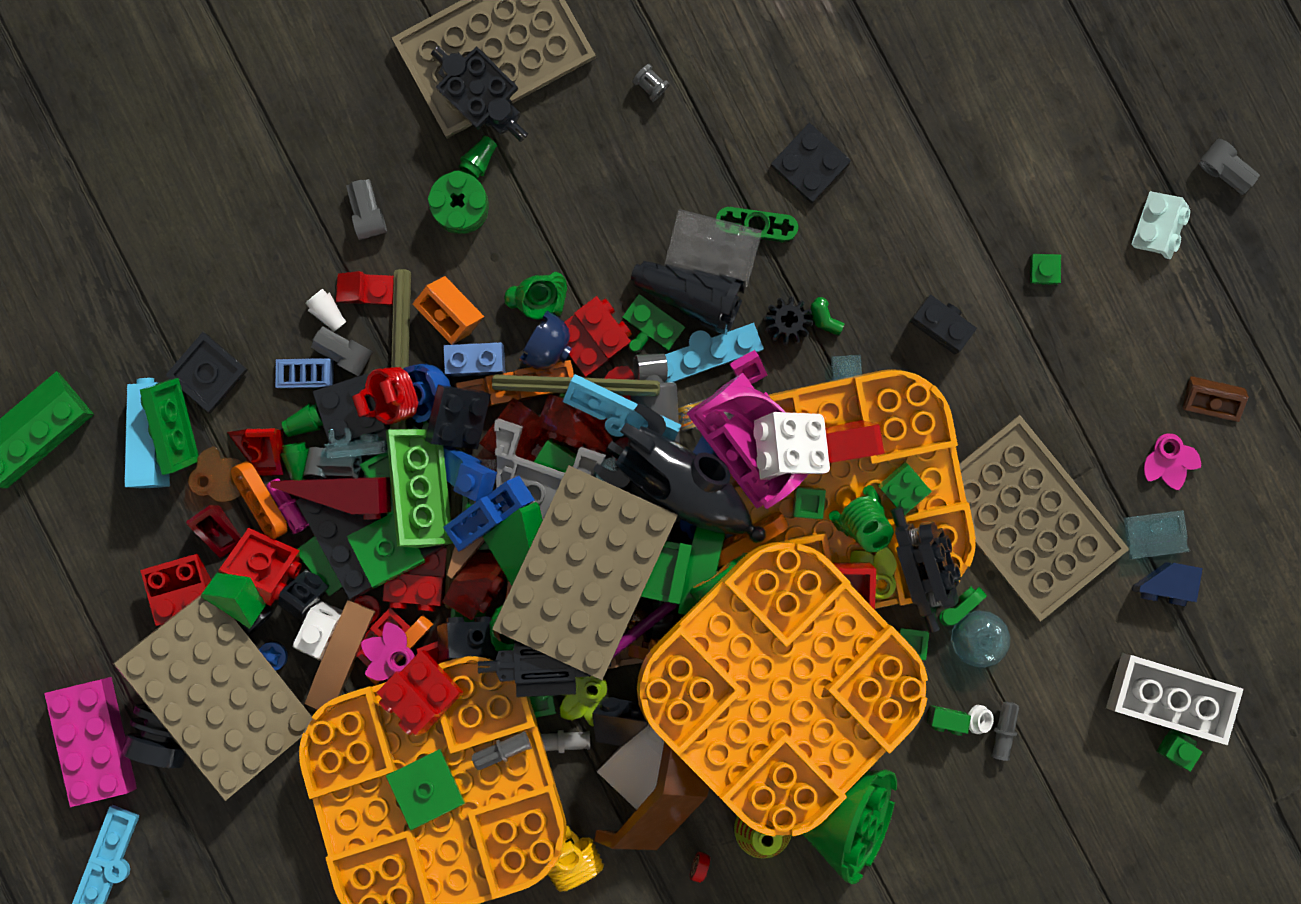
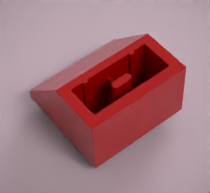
(174, 586)

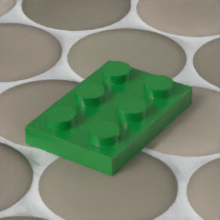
(169, 425)

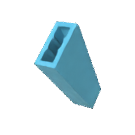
(140, 454)

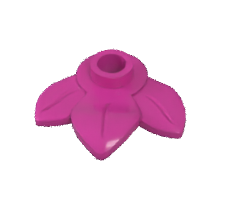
(1171, 466)
(384, 652)

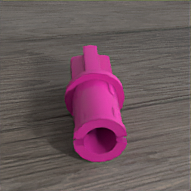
(289, 509)

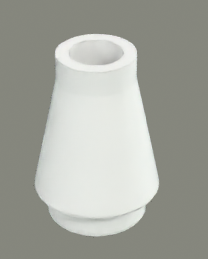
(326, 310)

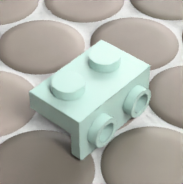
(1161, 224)

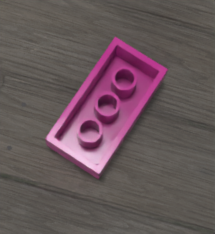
(90, 741)

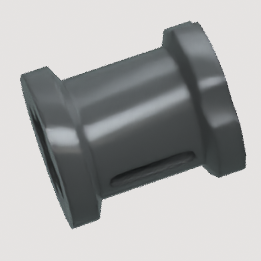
(641, 80)

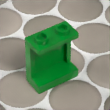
(669, 574)

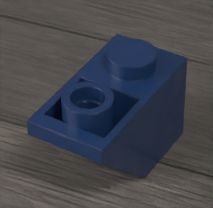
(1173, 581)

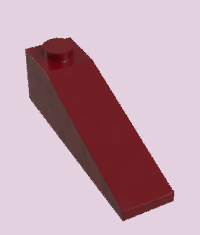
(349, 495)

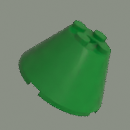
(857, 826)

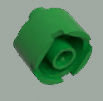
(462, 187)

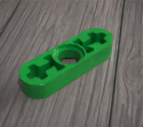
(779, 219)

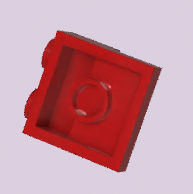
(596, 335)
(265, 562)
(420, 585)
(419, 694)

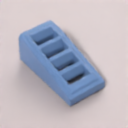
(327, 373)

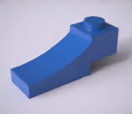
(468, 474)
(488, 513)

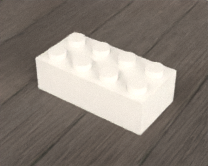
(1174, 698)

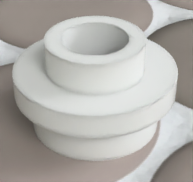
(981, 719)

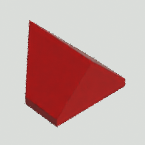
(261, 449)

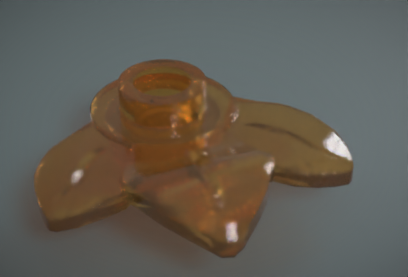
(219, 476)

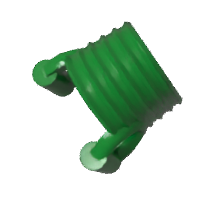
(865, 521)

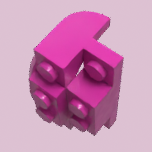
(734, 438)

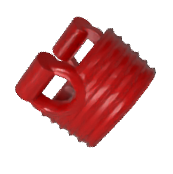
(392, 394)

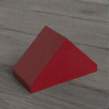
(215, 529)

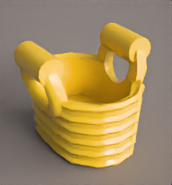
(576, 864)

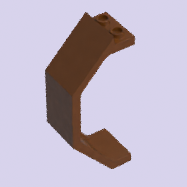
(668, 806)

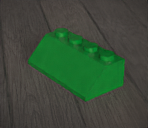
(38, 426)

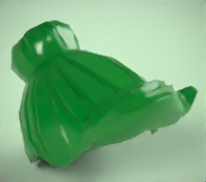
(538, 295)

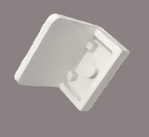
(791, 444)

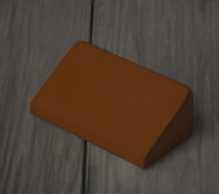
(1215, 399)

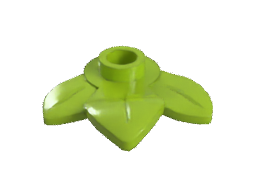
(885, 566)
(583, 702)

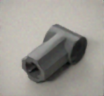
(1223, 162)
(367, 216)
(347, 353)
(321, 467)

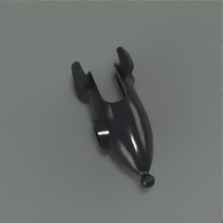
(678, 479)

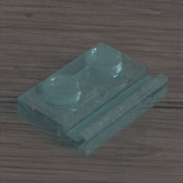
(1156, 534)

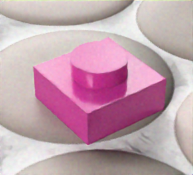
(750, 366)

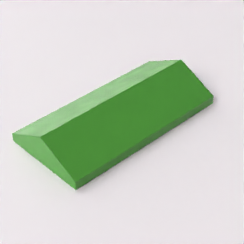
(418, 489)

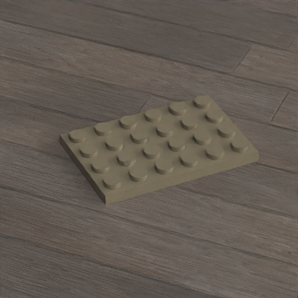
(523, 38)
(1035, 519)
(585, 572)
(215, 695)

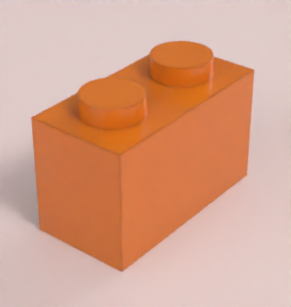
(448, 310)

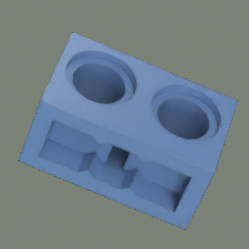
(474, 359)

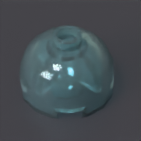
(975, 629)

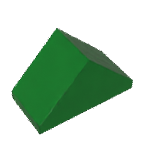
(235, 597)

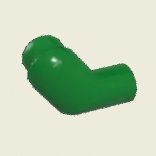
(822, 317)

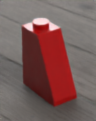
(853, 441)

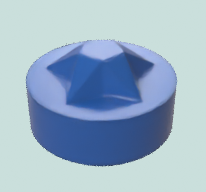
(275, 654)

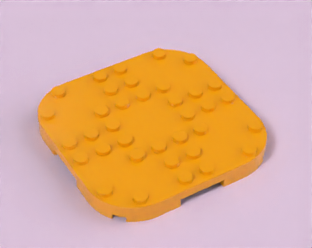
(914, 430)
(782, 688)
(476, 853)

